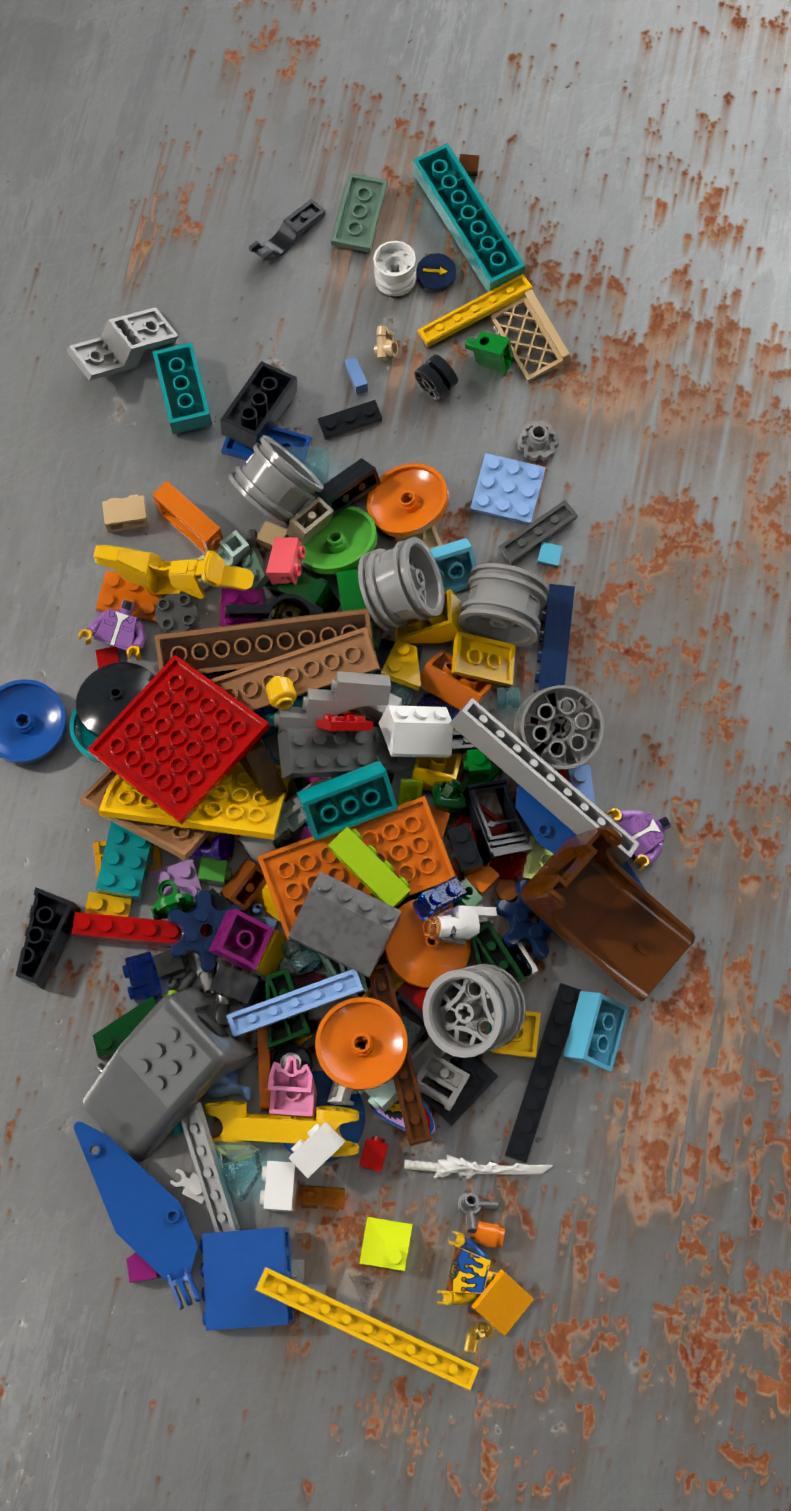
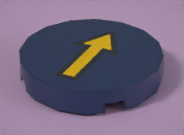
(436, 272)

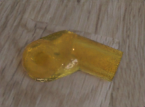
(475, 1333)

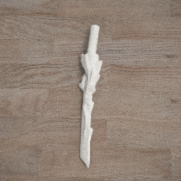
(469, 1169)

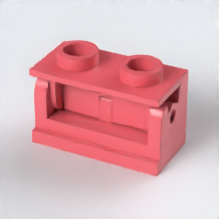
(285, 560)

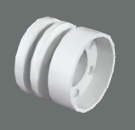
(395, 268)

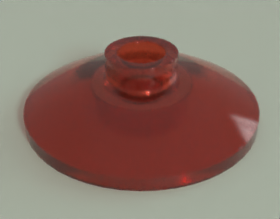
(507, 869)

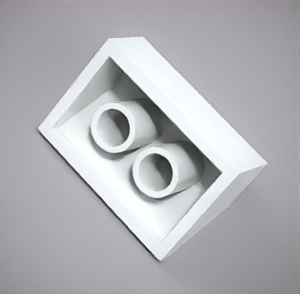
(417, 731)

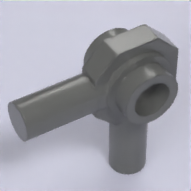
(470, 1205)

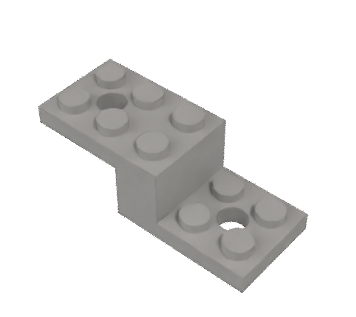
(122, 343)

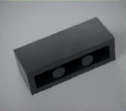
(349, 486)

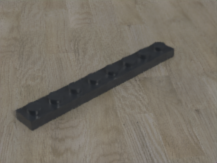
(542, 1073)

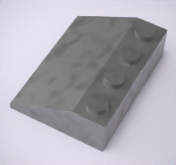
(345, 924)

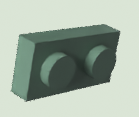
(256, 564)

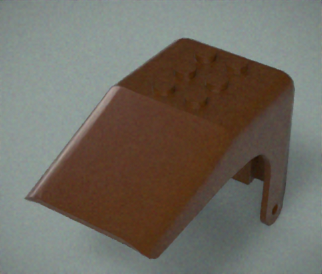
(607, 913)

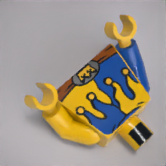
(468, 1272)

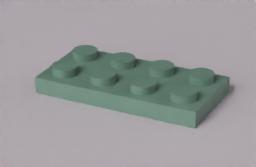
(359, 212)

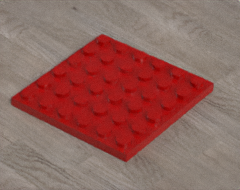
(178, 739)

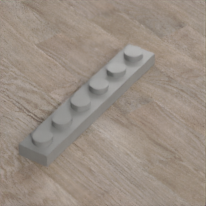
(209, 1170)

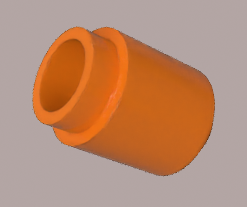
(488, 1235)

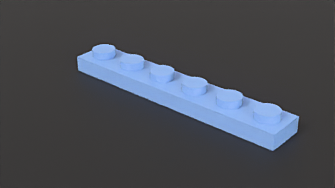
(294, 1003)

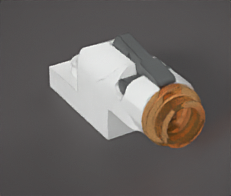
(459, 924)

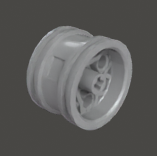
(275, 481)
(401, 584)
(504, 604)
(454, 1015)

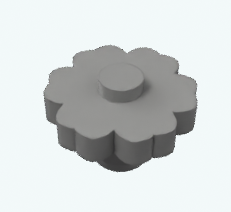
(538, 441)

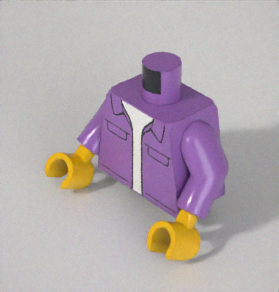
(118, 629)
(645, 831)

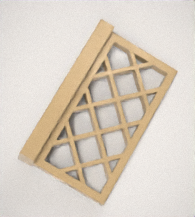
(547, 330)

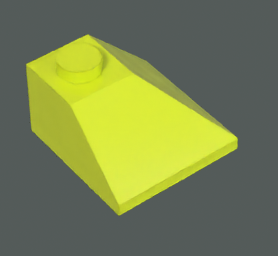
(386, 1244)

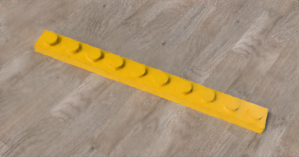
(367, 1328)

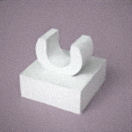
(340, 1095)

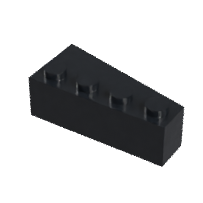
(45, 936)

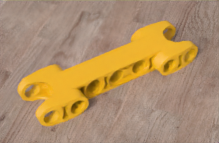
(244, 1126)

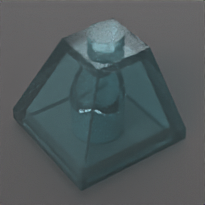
(240, 1166)

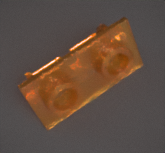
(328, 1197)

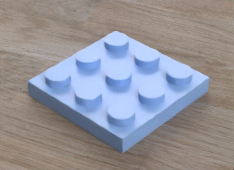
(507, 489)

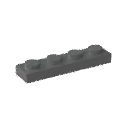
(537, 532)

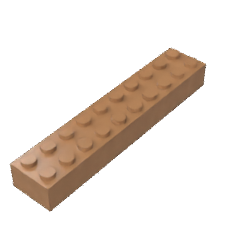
(255, 642)

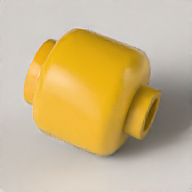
(281, 692)

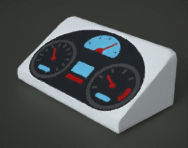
(524, 961)

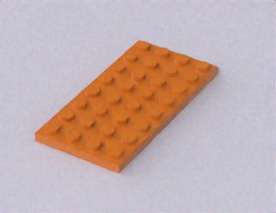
(401, 837)

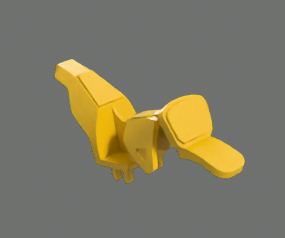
(172, 577)

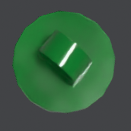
(175, 900)

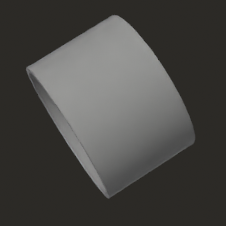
(591, 710)

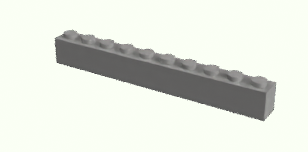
(537, 776)

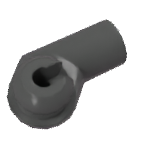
(252, 541)

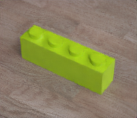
(368, 868)

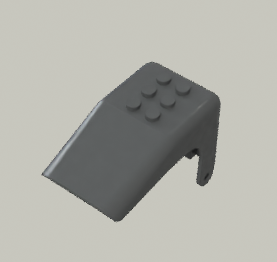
(163, 1072)

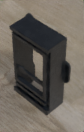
(495, 846)

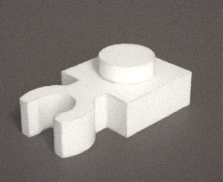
(192, 1186)

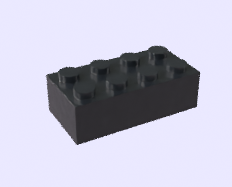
(259, 405)

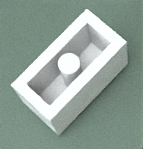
(316, 1149)

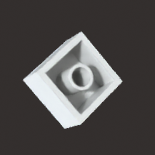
(279, 1186)

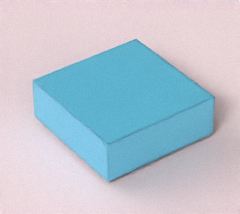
(549, 555)

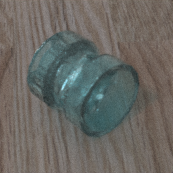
(508, 697)

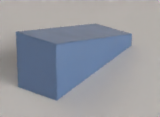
(356, 375)

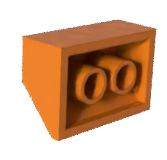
(451, 688)

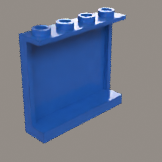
(232, 1271)

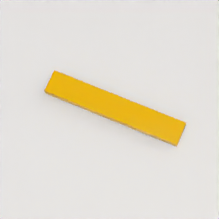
(474, 310)

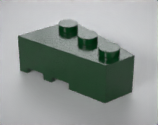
(312, 589)
(491, 950)
(290, 1029)
(112, 1036)

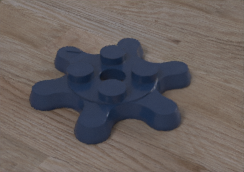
(190, 926)
(521, 927)

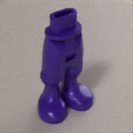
(220, 849)

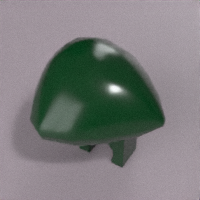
(448, 796)

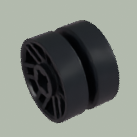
(436, 377)

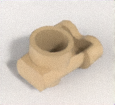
(385, 346)

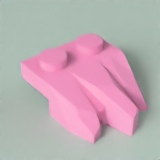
(292, 1089)

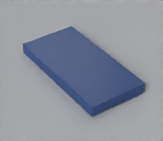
(282, 436)

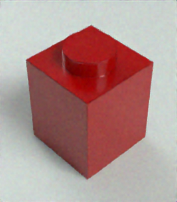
(374, 1154)

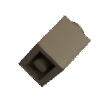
(310, 521)

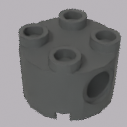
(177, 613)

